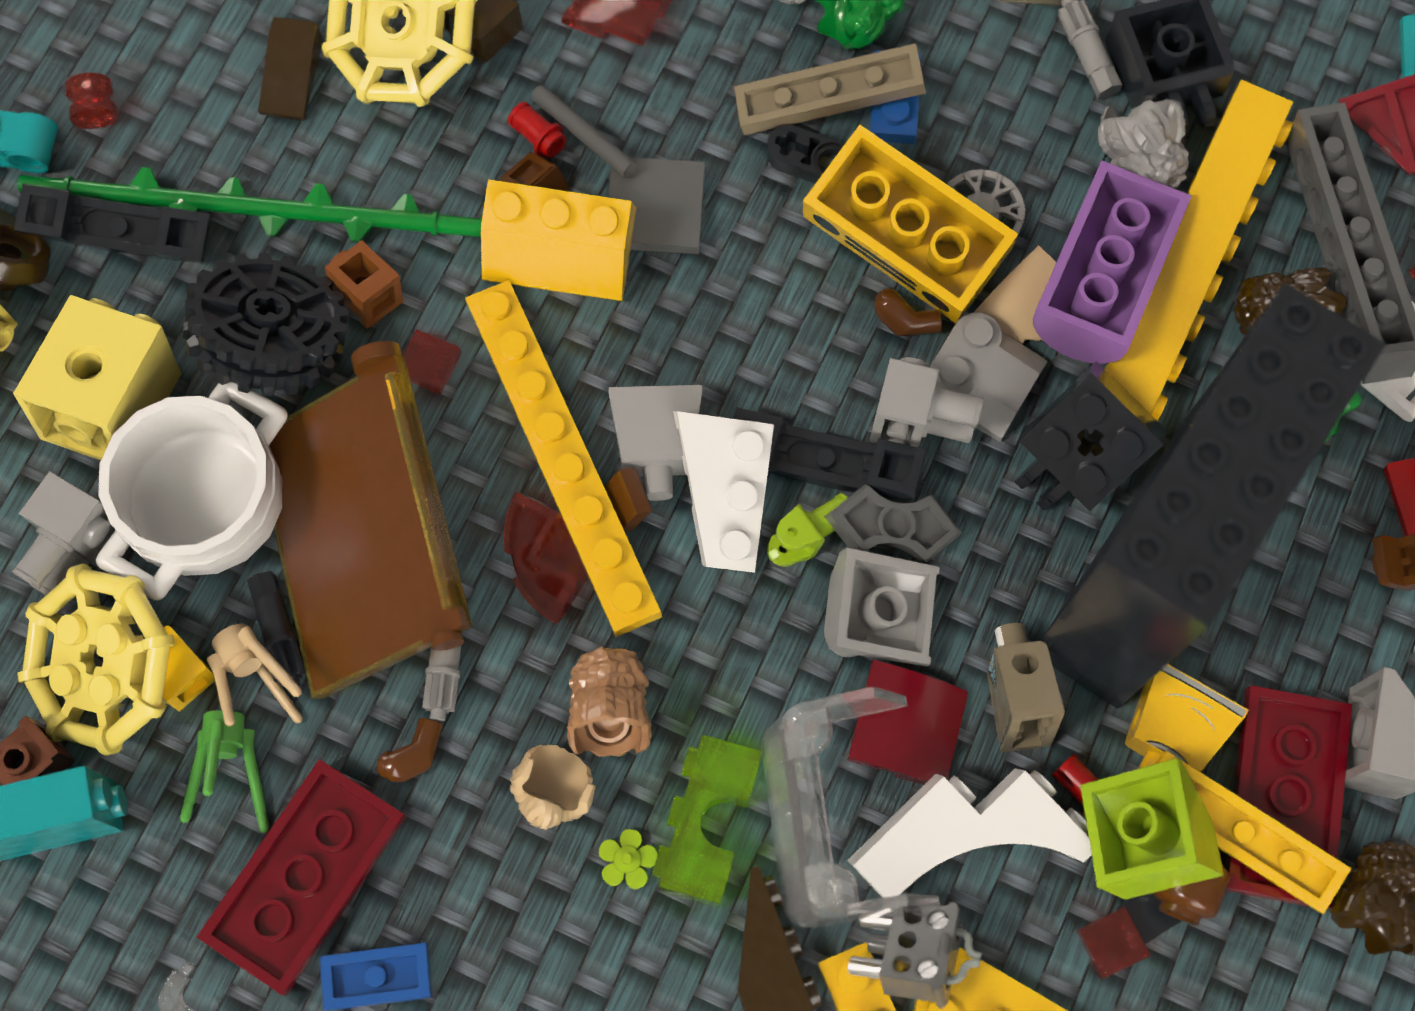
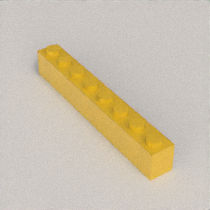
(1205, 237)

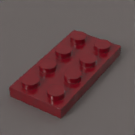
(1293, 772)
(301, 878)

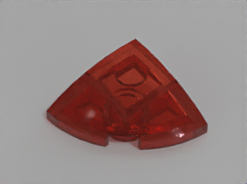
(623, 18)
(543, 557)

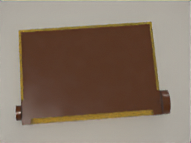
(365, 528)

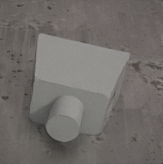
(649, 433)

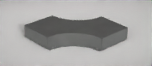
(872, 521)

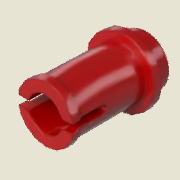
(546, 137)
(1072, 775)

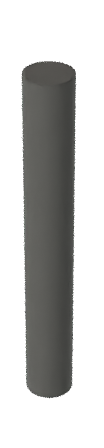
(584, 131)

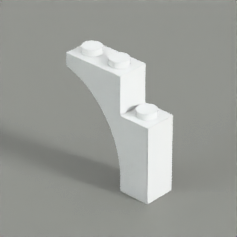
(943, 824)

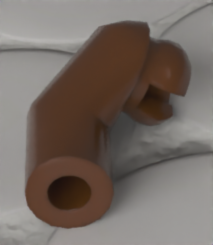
(902, 318)
(413, 758)

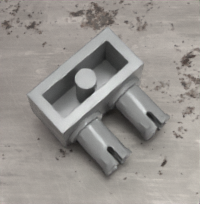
(916, 405)
(69, 529)

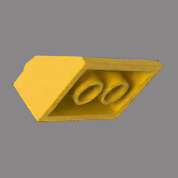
(556, 240)

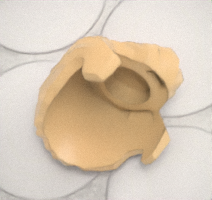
(552, 786)

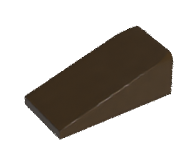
(289, 68)

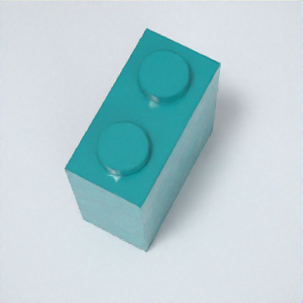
(59, 811)

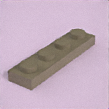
(829, 89)

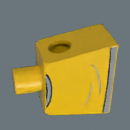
(1182, 719)

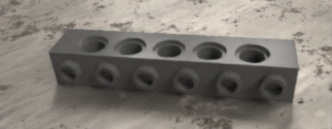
(1353, 235)

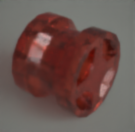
(91, 100)

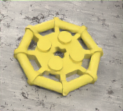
(403, 50)
(130, 665)

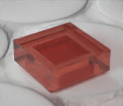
(430, 361)
(1113, 943)

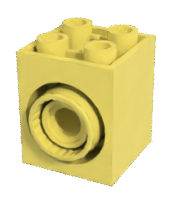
(95, 375)

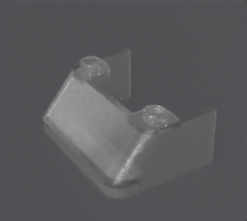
(811, 884)

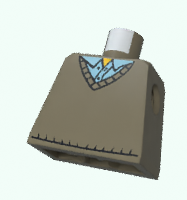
(1023, 691)

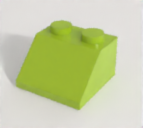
(1149, 831)

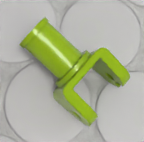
(801, 533)

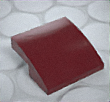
(914, 738)

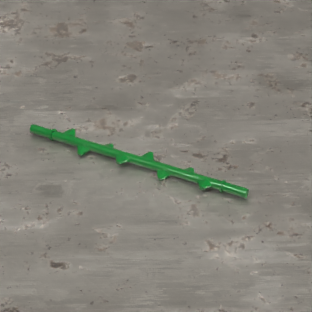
(271, 212)

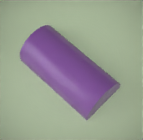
(1109, 265)

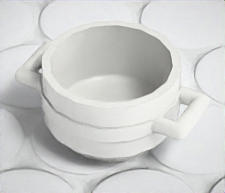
(191, 486)

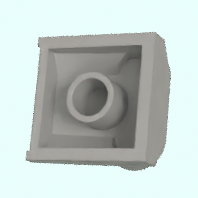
(990, 366)
(880, 607)

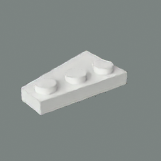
(727, 485)

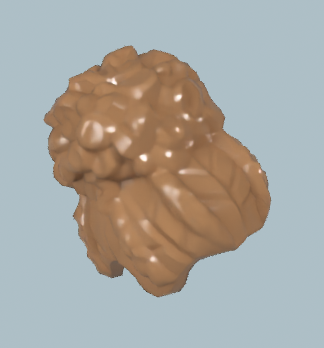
(608, 704)

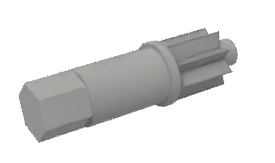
(1089, 47)
(442, 683)

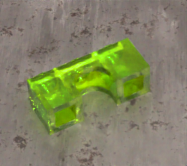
(718, 775)

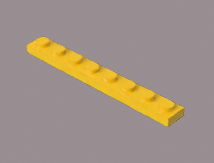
(563, 459)

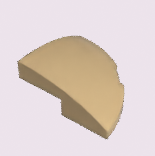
(1018, 296)

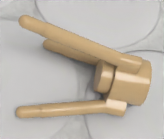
(242, 655)

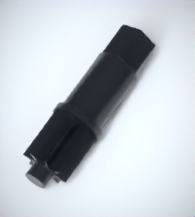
(275, 624)

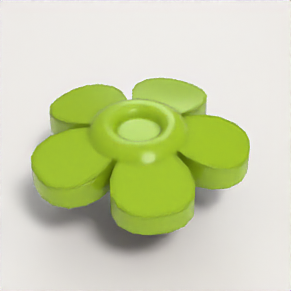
(627, 860)

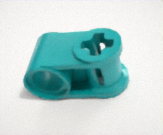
(26, 141)

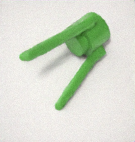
(222, 742)

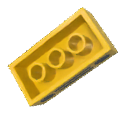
(908, 223)

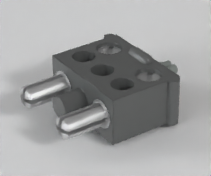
(917, 953)

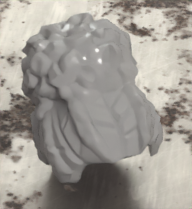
(1147, 141)

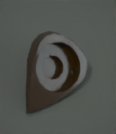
(22, 256)

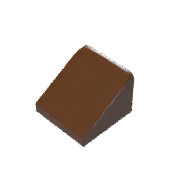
(536, 172)

